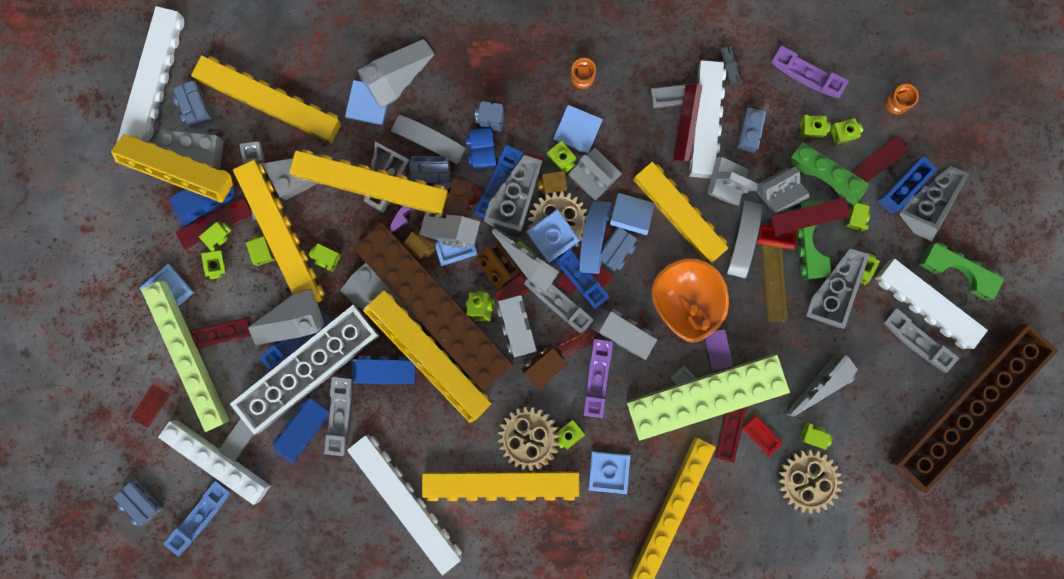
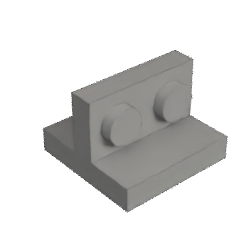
(594, 174)
(729, 181)
(783, 190)

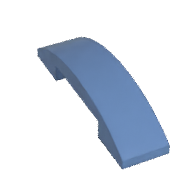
(593, 236)
(197, 519)

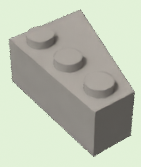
(199, 147)
(388, 161)
(283, 181)
(452, 230)
(516, 326)
(623, 332)

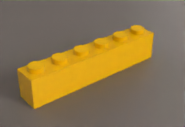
(172, 167)
(680, 213)

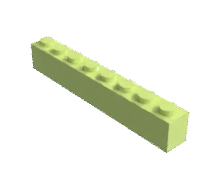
(185, 355)

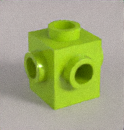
(480, 306)

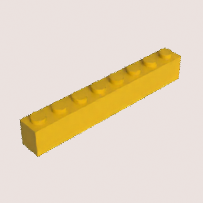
(266, 99)
(368, 182)
(277, 229)
(427, 356)
(500, 484)
(672, 510)

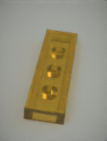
(774, 284)

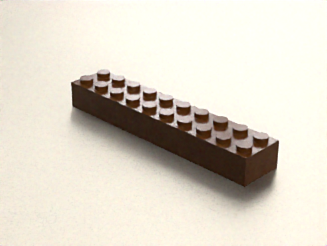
(432, 306)
(973, 407)

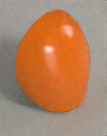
(691, 298)

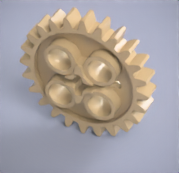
(560, 203)
(523, 454)
(801, 465)

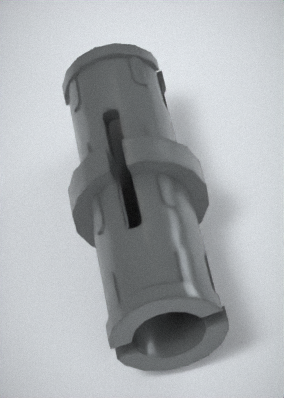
(730, 66)

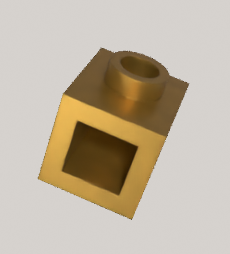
(551, 182)
(420, 245)

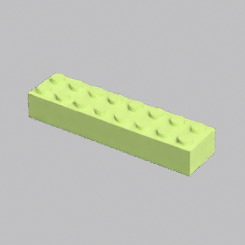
(707, 396)

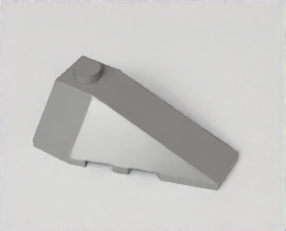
(392, 73)
(511, 202)
(930, 206)
(534, 268)
(366, 286)
(836, 295)
(289, 320)
(833, 376)

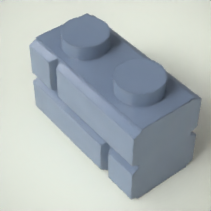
(192, 104)
(490, 116)
(750, 130)
(430, 169)
(617, 248)
(137, 503)

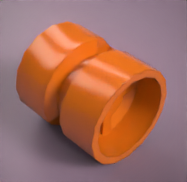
(583, 73)
(901, 99)

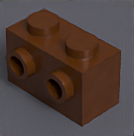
(459, 198)
(497, 265)
(544, 366)

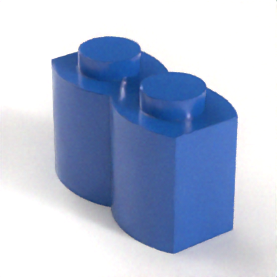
(482, 149)

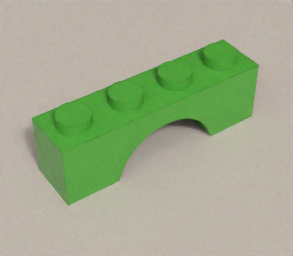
(841, 180)
(813, 263)
(981, 281)

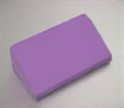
(718, 350)

